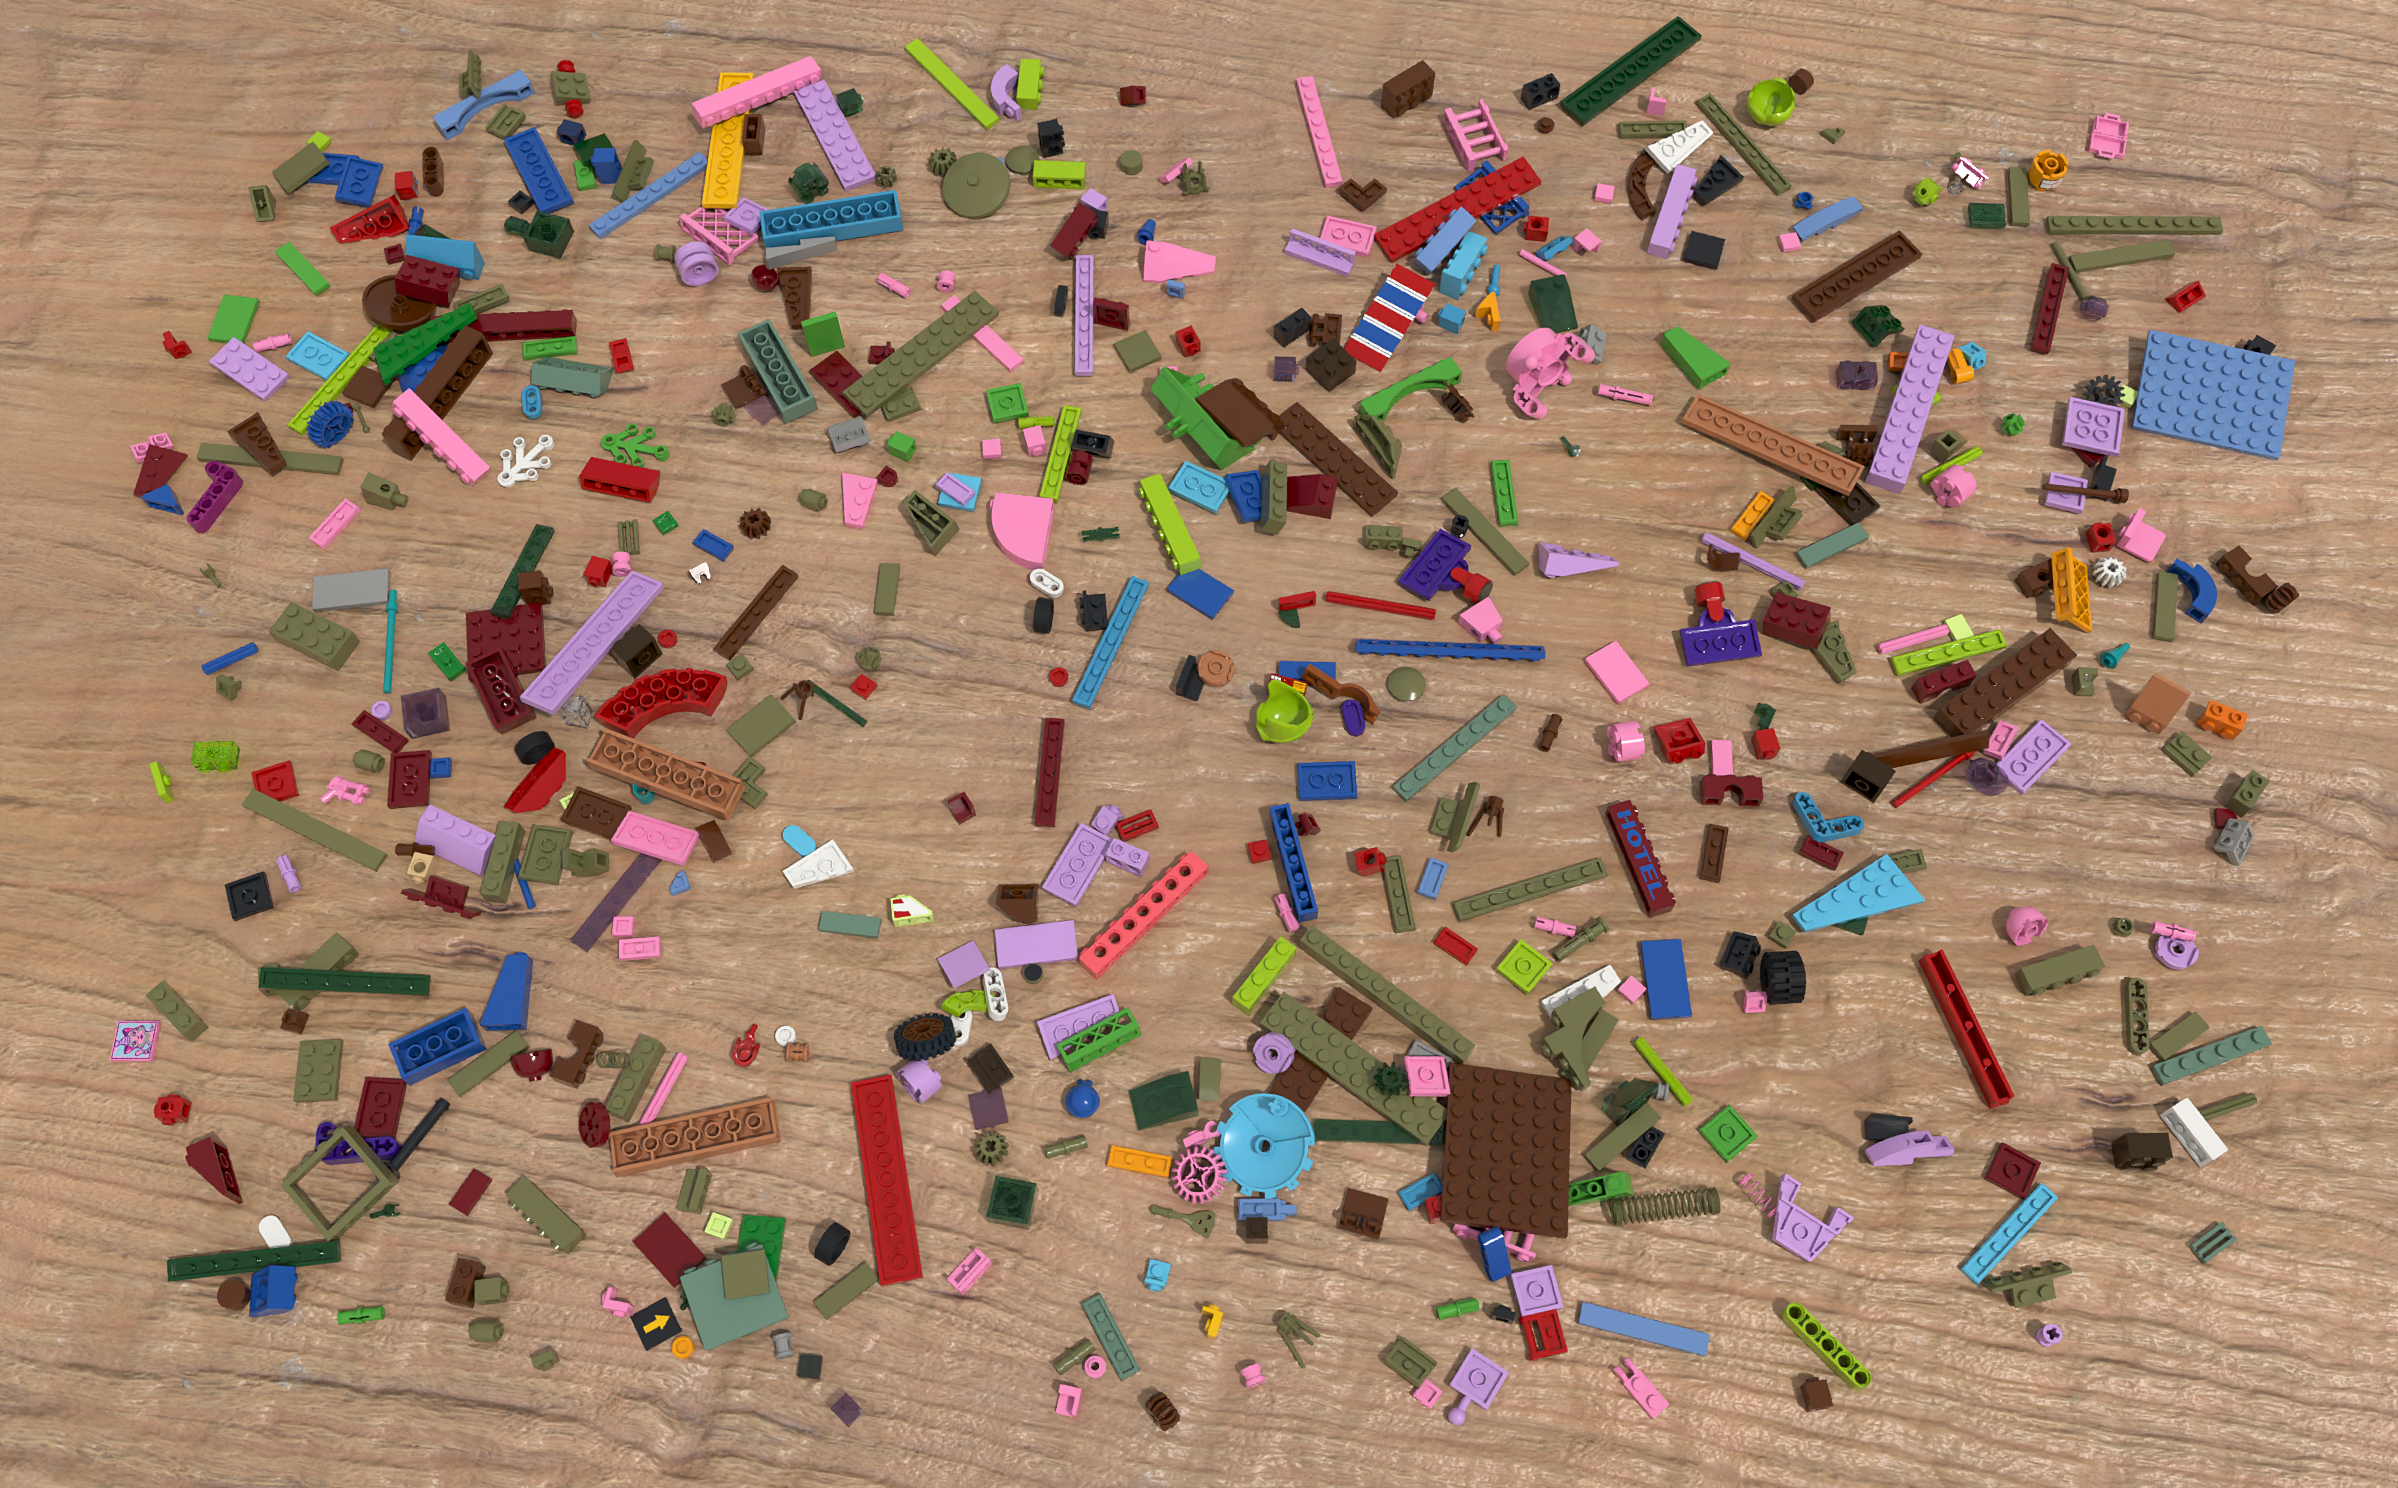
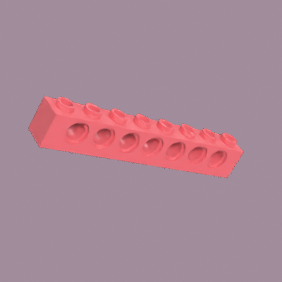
(1099, 965)

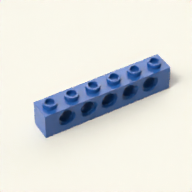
(1293, 863)

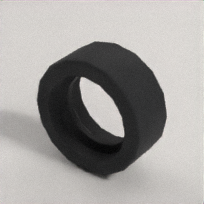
(1043, 615)
(534, 747)
(832, 1244)

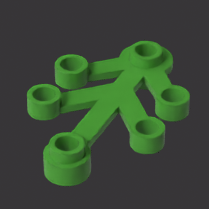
(634, 445)

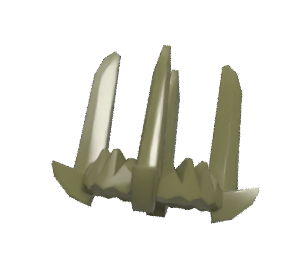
(1199, 175)

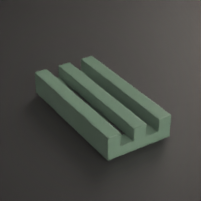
(2225, 1233)

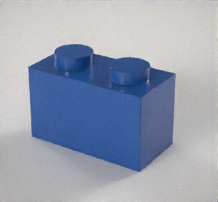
(606, 165)

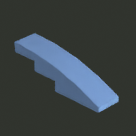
(1828, 217)

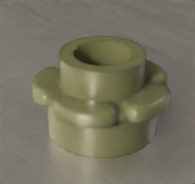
(2126, 923)

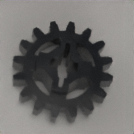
(2108, 387)

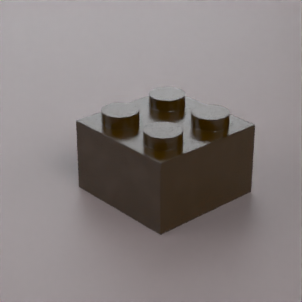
(1331, 365)
(636, 651)
(1868, 776)
(2141, 1151)

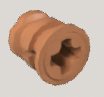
(797, 1048)

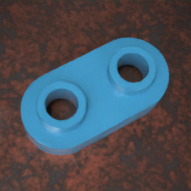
(532, 403)

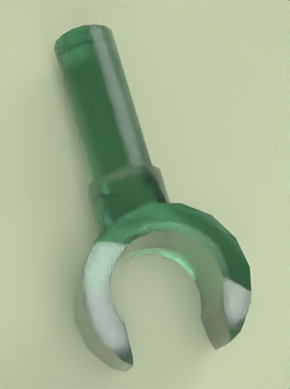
(1572, 450)
(388, 1211)

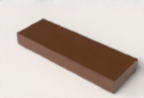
(1714, 853)

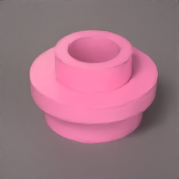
(1095, 1373)

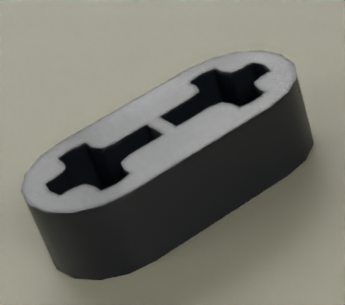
(1061, 300)

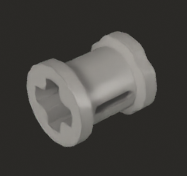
(783, 1346)

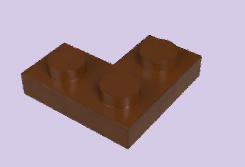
(1362, 197)

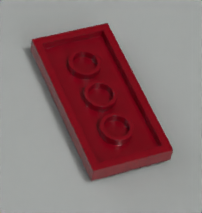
(835, 376)

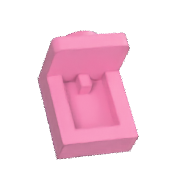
(618, 1308)

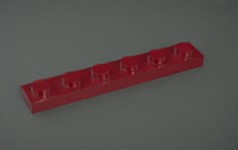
(2049, 308)
(1050, 772)

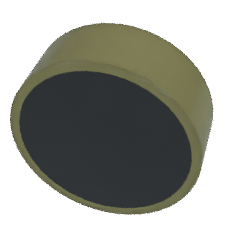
(1033, 973)

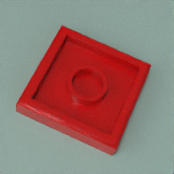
(276, 781)

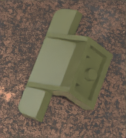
(1454, 817)

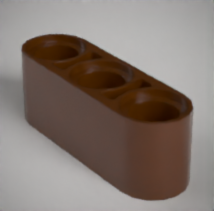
(433, 171)

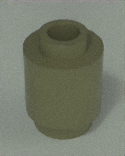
(813, 499)
(368, 761)
(486, 1331)

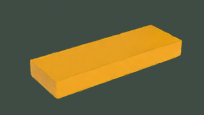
(1752, 515)
(1139, 1161)

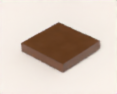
(366, 387)

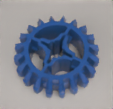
(329, 424)

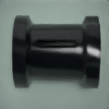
(1459, 527)

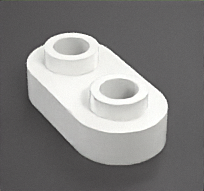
(1047, 584)
(963, 1026)

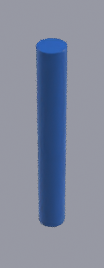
(524, 887)

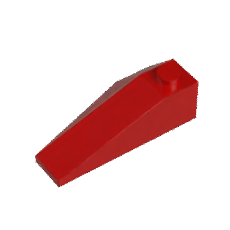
(379, 220)

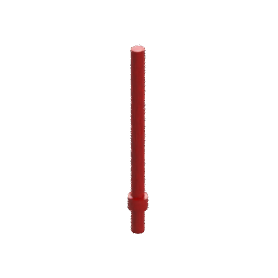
(1931, 778)

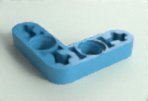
(1820, 824)

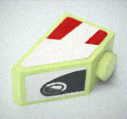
(909, 911)

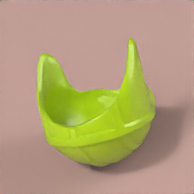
(1284, 714)

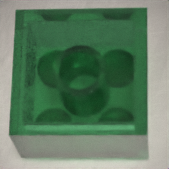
(548, 234)
(1012, 1202)

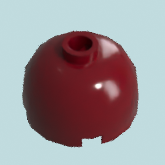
(532, 1064)

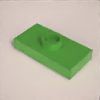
(585, 176)

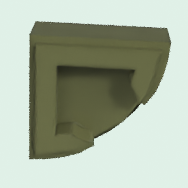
(1832, 135)

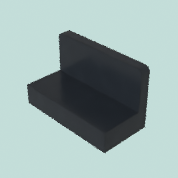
(2103, 477)
(1189, 683)
(1881, 1127)

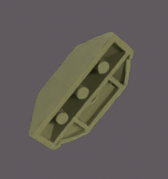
(1380, 441)

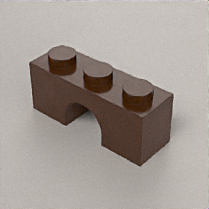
(2253, 588)
(573, 1071)

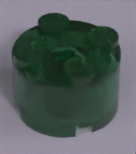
(808, 182)

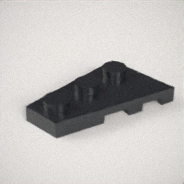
(1718, 181)

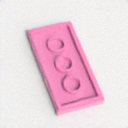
(655, 838)

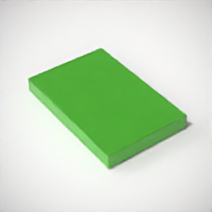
(233, 319)
(823, 334)

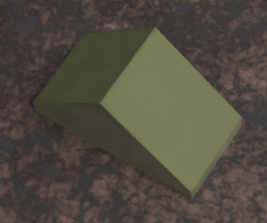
(262, 202)

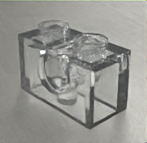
(576, 712)

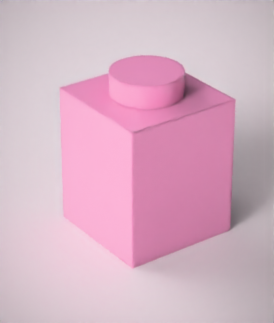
(1034, 441)

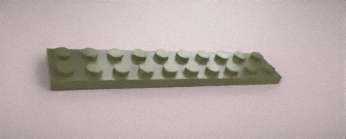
(920, 354)
(1351, 1067)

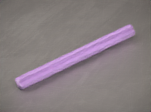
(1754, 561)

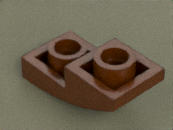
(714, 841)

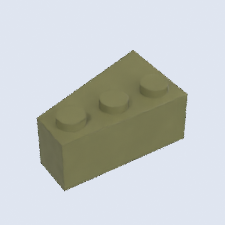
(931, 521)

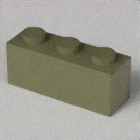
(177, 1011)

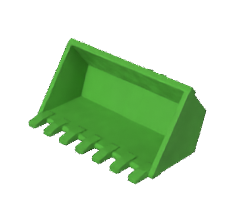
(1178, 394)

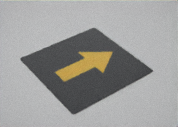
(656, 1323)

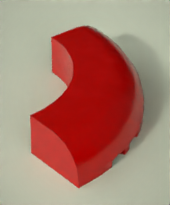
(662, 695)

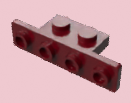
(445, 894)

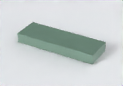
(850, 924)

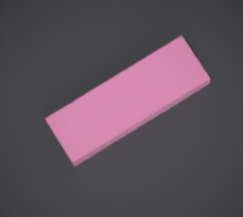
(334, 524)

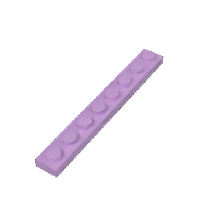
(1084, 315)

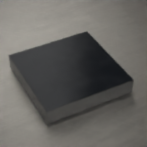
(1704, 250)
(249, 896)

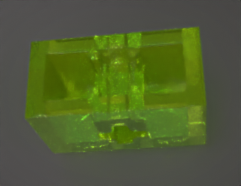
(215, 756)

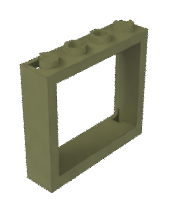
(386, 1183)

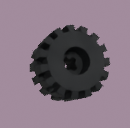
(1783, 977)

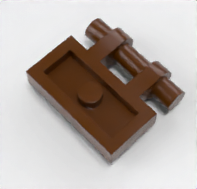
(1332, 328)

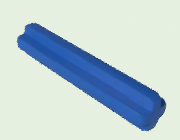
(229, 658)

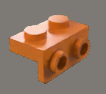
(2222, 720)

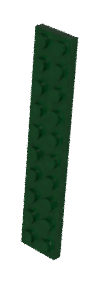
(1630, 70)

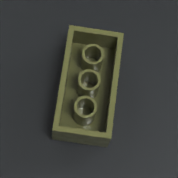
(314, 636)

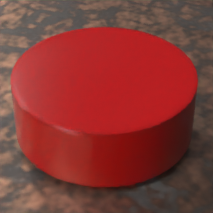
(667, 639)
(1058, 677)

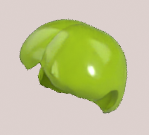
(1771, 102)

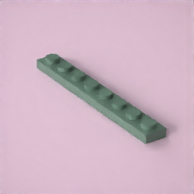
(1454, 748)

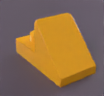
(1489, 309)

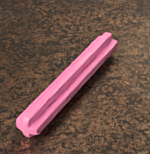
(1913, 639)
(663, 1089)

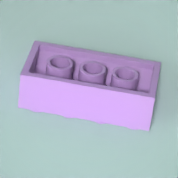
(455, 839)

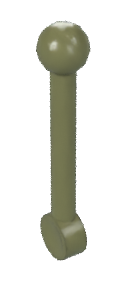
(356, 407)

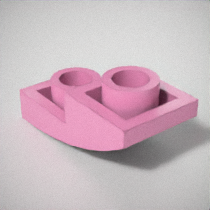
(139, 450)

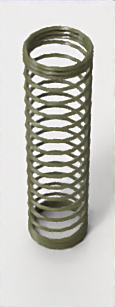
(1619, 1213)

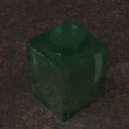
(850, 102)

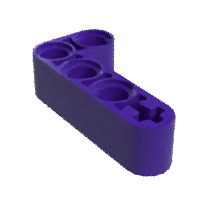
(338, 1154)

